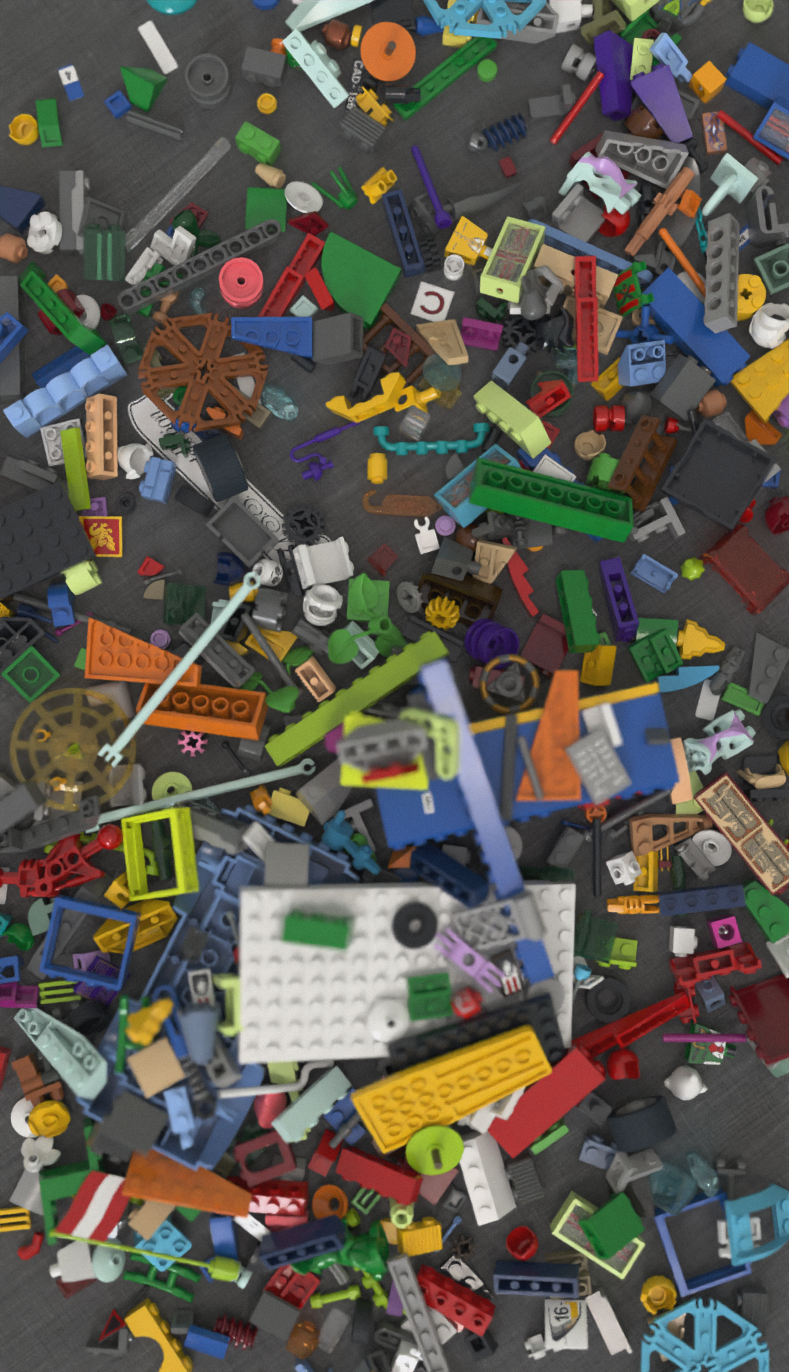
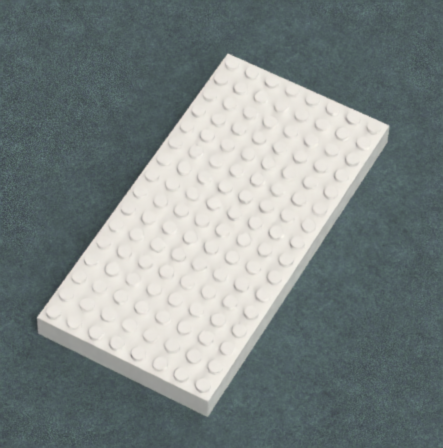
(318, 999)

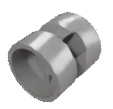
(585, 66)

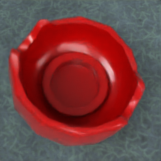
(522, 1243)

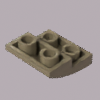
(573, 1257)

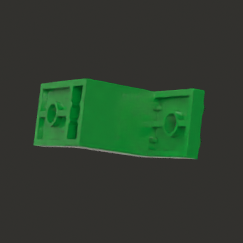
(65, 1182)

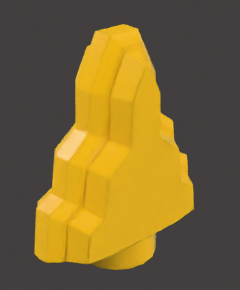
(696, 641)
(148, 1020)

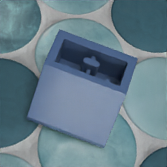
(642, 363)

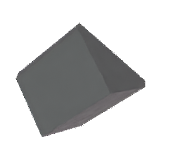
(274, 1315)

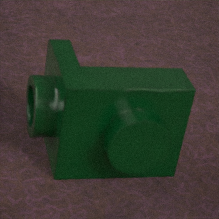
(488, 312)
(173, 441)

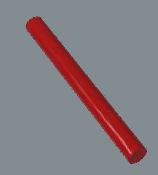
(577, 107)
(749, 137)

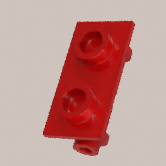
(693, 1011)

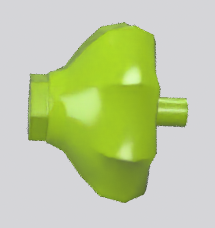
(692, 568)

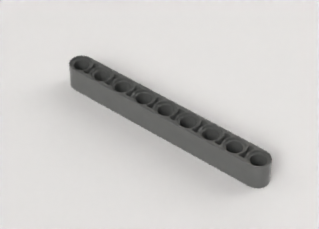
(194, 275)

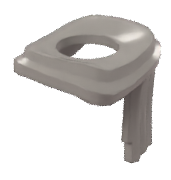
(549, 293)

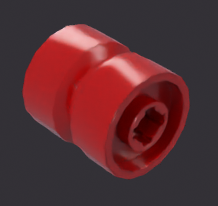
(608, 418)

